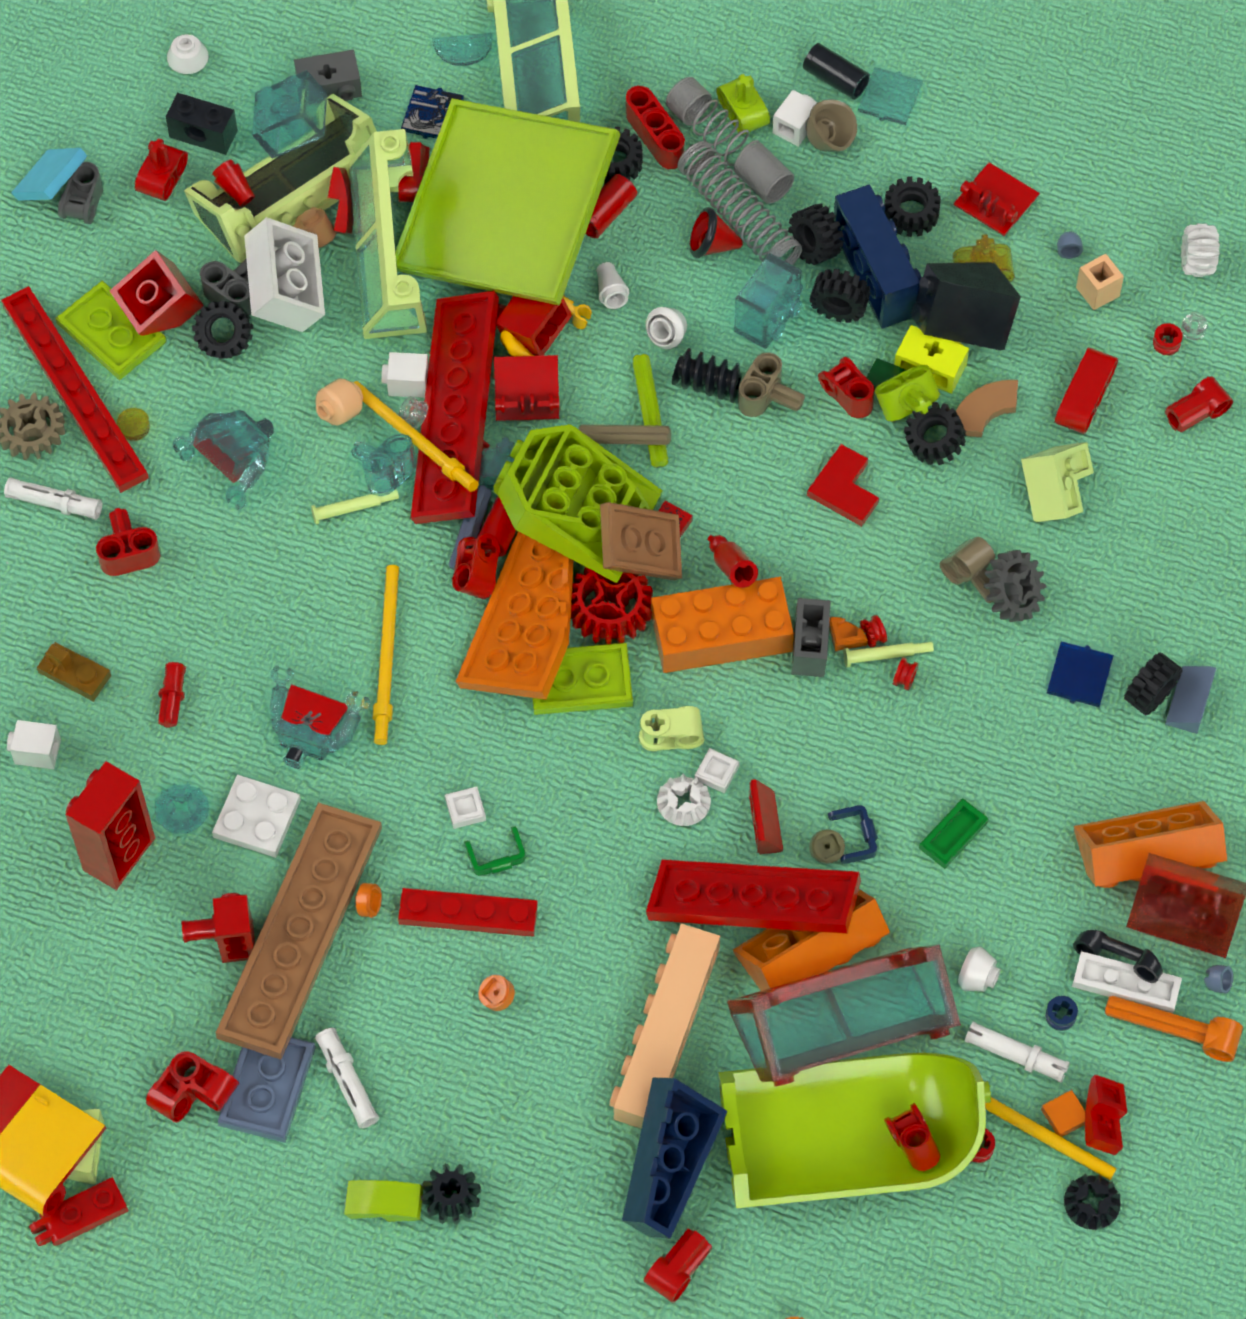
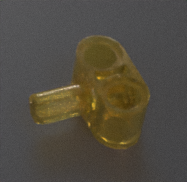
(987, 251)

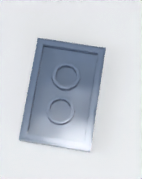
(267, 1091)

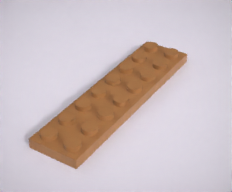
(299, 931)

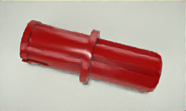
(171, 694)

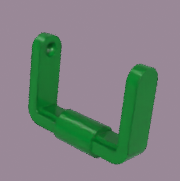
(500, 864)

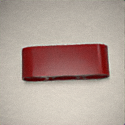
(654, 115)
(1086, 390)

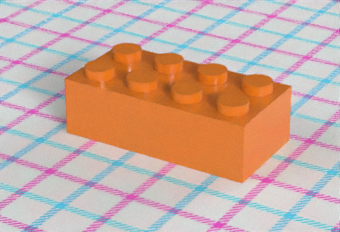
(722, 625)

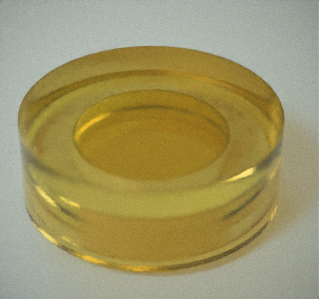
(133, 423)

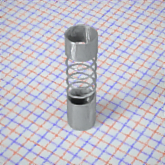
(754, 163)

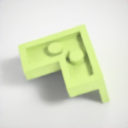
(1053, 479)

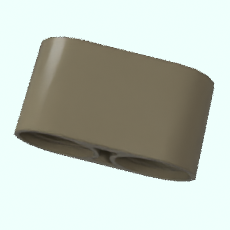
(766, 387)
(969, 564)

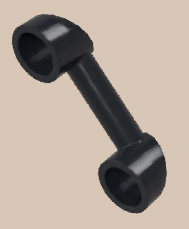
(1146, 966)

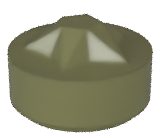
(827, 846)

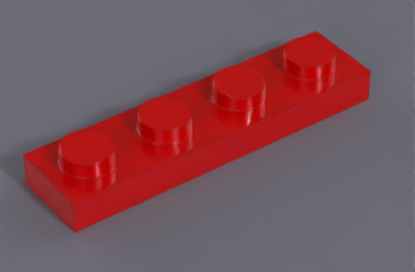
(468, 912)

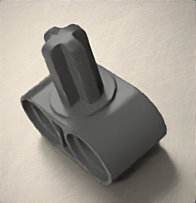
(230, 285)

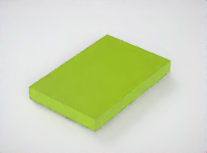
(106, 332)
(589, 680)

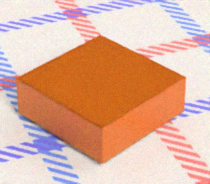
(1064, 1113)

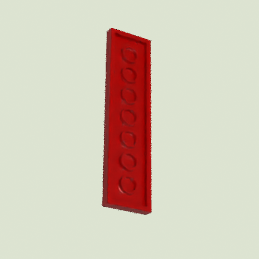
(456, 403)

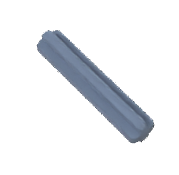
(471, 526)

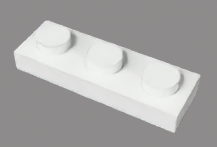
(1118, 979)

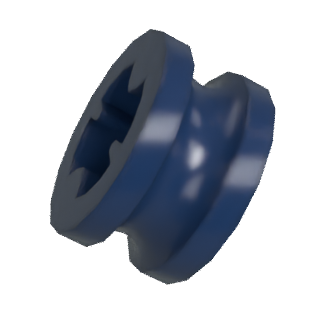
(1056, 1004)

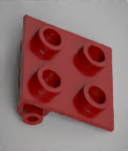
(996, 198)
(526, 387)

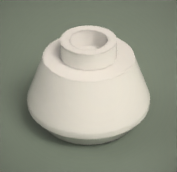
(187, 54)
(666, 327)
(978, 971)

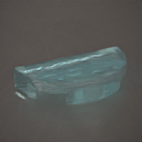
(463, 49)

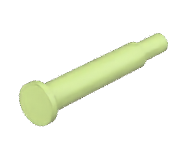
(350, 505)
(885, 652)

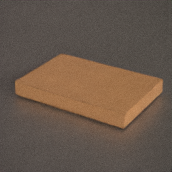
(640, 541)

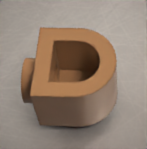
(318, 223)

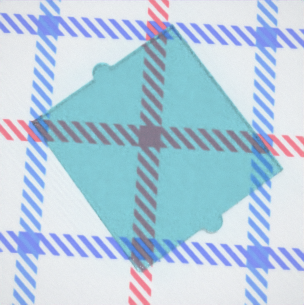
(890, 96)

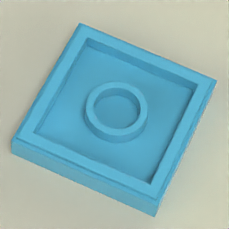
(49, 174)

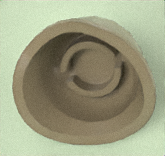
(831, 126)

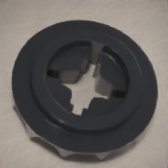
(1084, 1214)

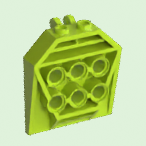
(558, 489)

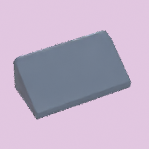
(1190, 697)

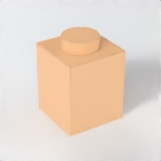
(1099, 281)

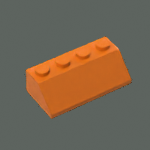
(1120, 846)
(791, 955)

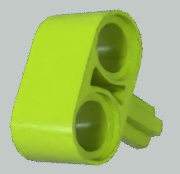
(743, 103)
(907, 393)

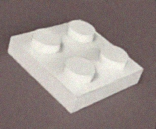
(256, 816)

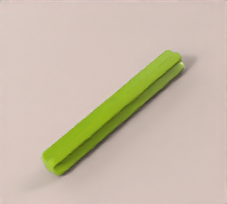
(649, 405)

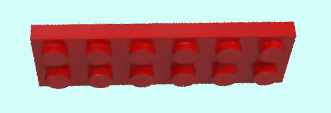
(754, 896)

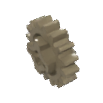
(30, 426)

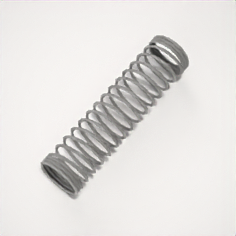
(781, 247)

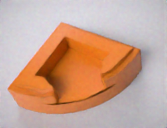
(846, 634)

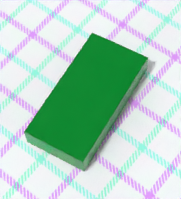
(953, 833)

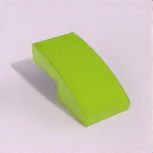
(383, 1199)

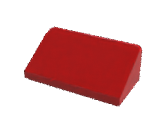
(765, 818)

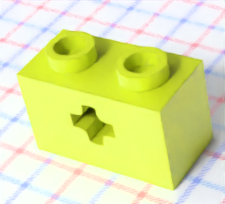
(943, 356)

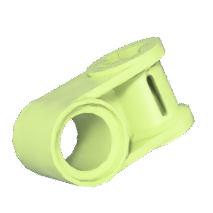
(674, 729)

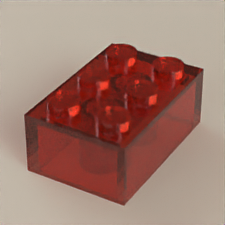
(1187, 905)

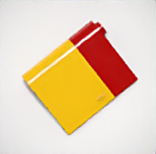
(40, 1141)

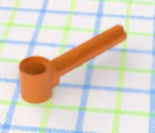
(1219, 1037)

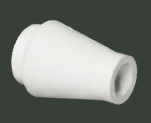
(611, 287)

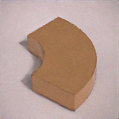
(986, 404)

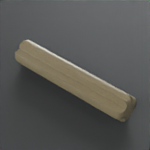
(628, 434)

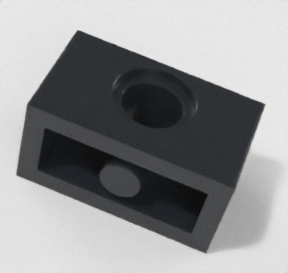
(201, 123)

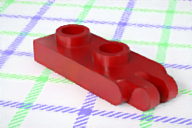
(80, 1214)

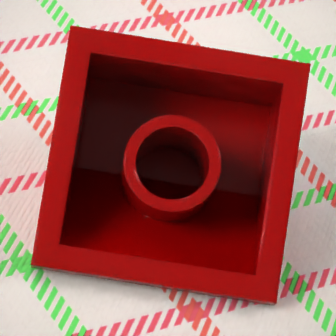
(156, 296)

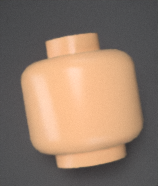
(339, 402)

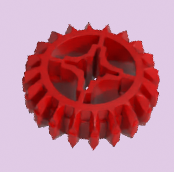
(608, 619)

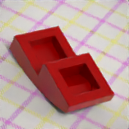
(341, 190)
(1103, 1113)

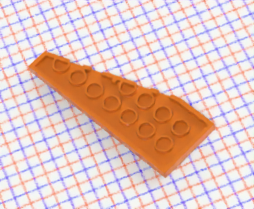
(523, 624)

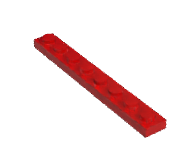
(75, 389)

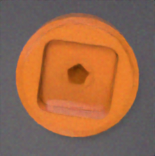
(368, 900)
(496, 992)

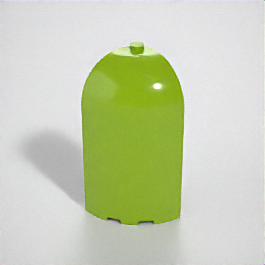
(830, 1131)

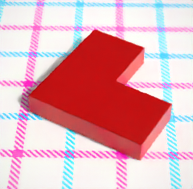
(837, 490)

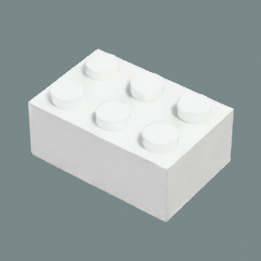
(284, 275)

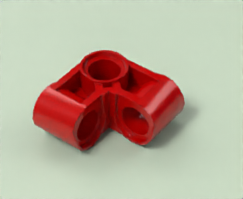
(175, 1093)

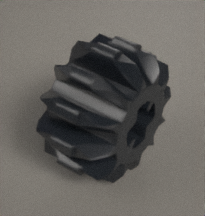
(444, 1184)

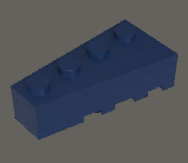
(670, 1155)

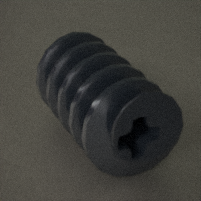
(707, 375)

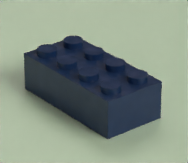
(877, 255)

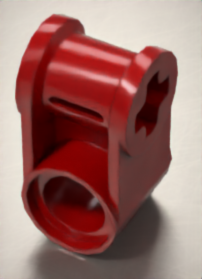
(844, 384)
(475, 569)
(914, 1138)

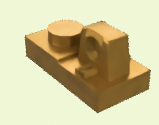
(74, 671)

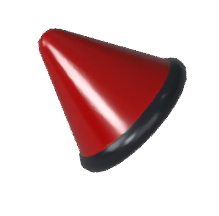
(712, 235)

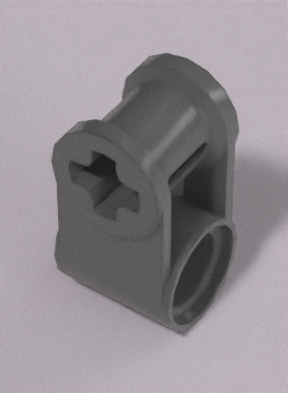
(81, 198)

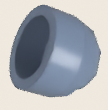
(1069, 245)
(1219, 978)

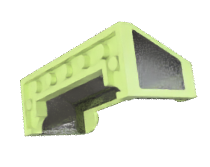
(286, 183)

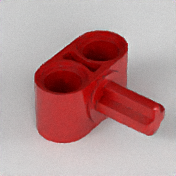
(161, 170)
(126, 544)

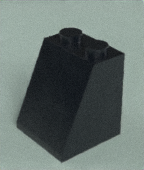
(966, 303)

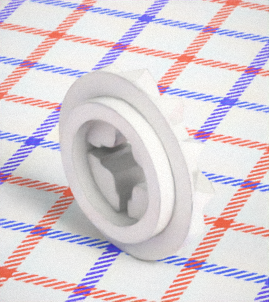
(688, 812)

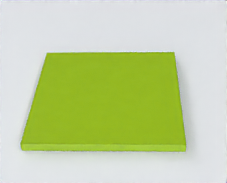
(506, 201)

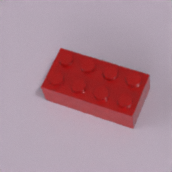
(110, 824)

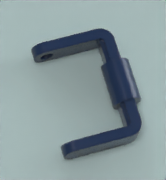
(868, 830)

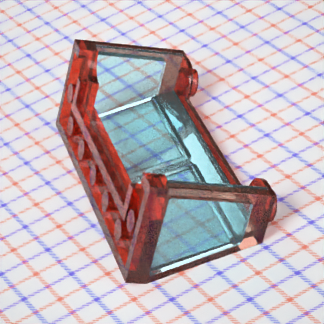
(845, 1012)

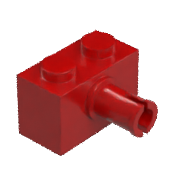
(229, 926)

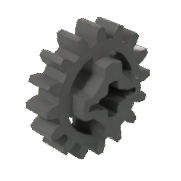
(1014, 586)

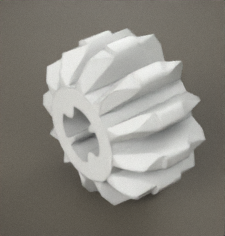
(1200, 250)

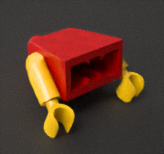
(532, 325)

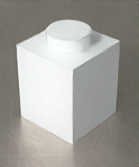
(792, 116)
(406, 374)
(34, 744)

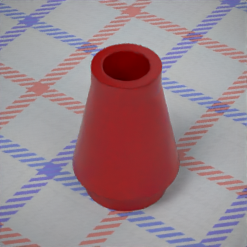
(233, 181)

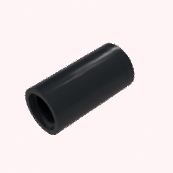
(836, 71)

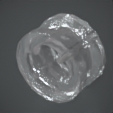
(413, 411)

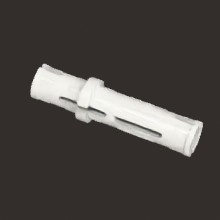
(65, 501)
(1017, 1052)
(341, 1066)

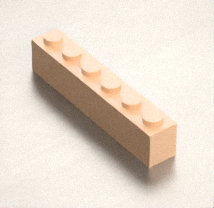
(667, 1021)

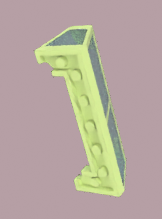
(536, 57)
(388, 300)

